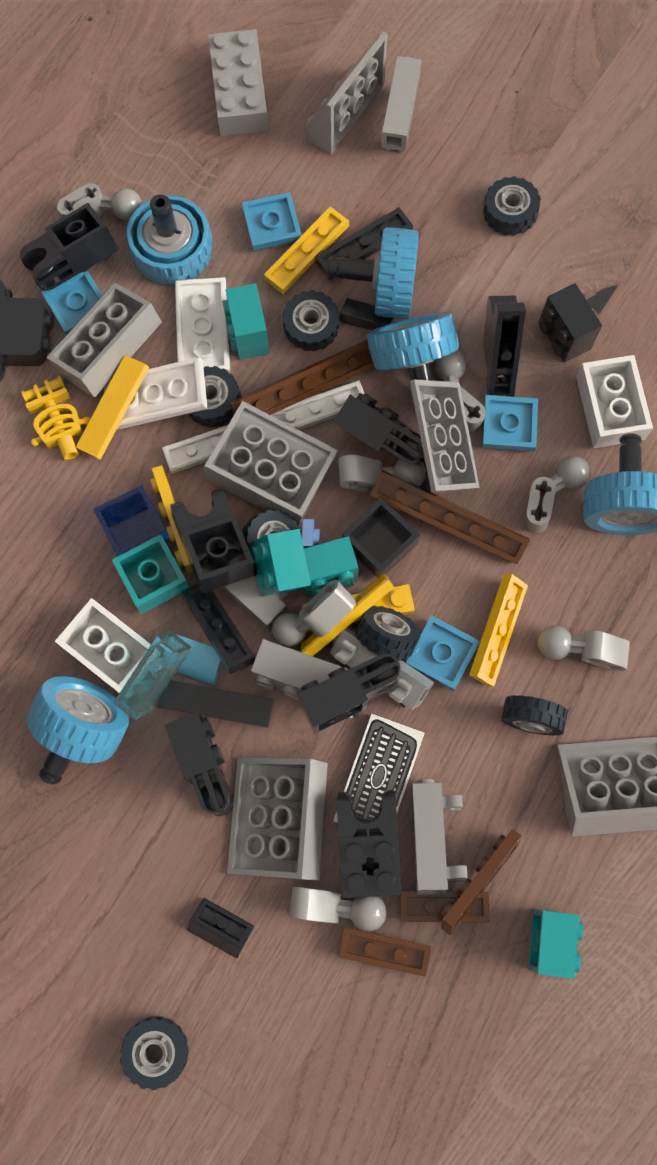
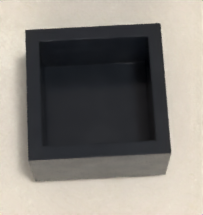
(569, 323)
(381, 538)

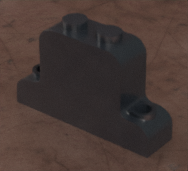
(23, 331)
(503, 343)

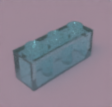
(152, 675)

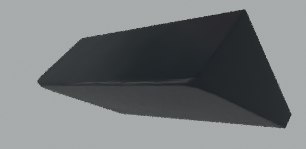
(362, 315)
(220, 927)

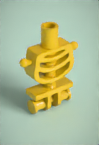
(57, 423)

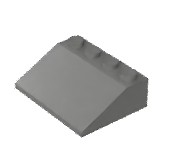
(349, 98)
(444, 436)
(269, 462)
(609, 785)
(278, 818)

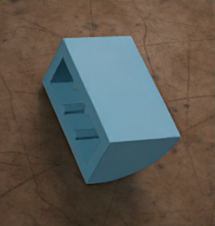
(201, 663)

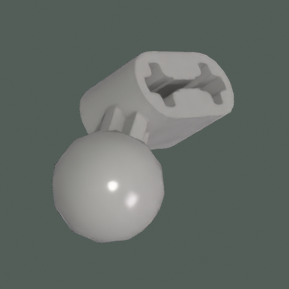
(122, 203)
(450, 369)
(362, 472)
(572, 473)
(318, 615)
(596, 647)
(327, 906)

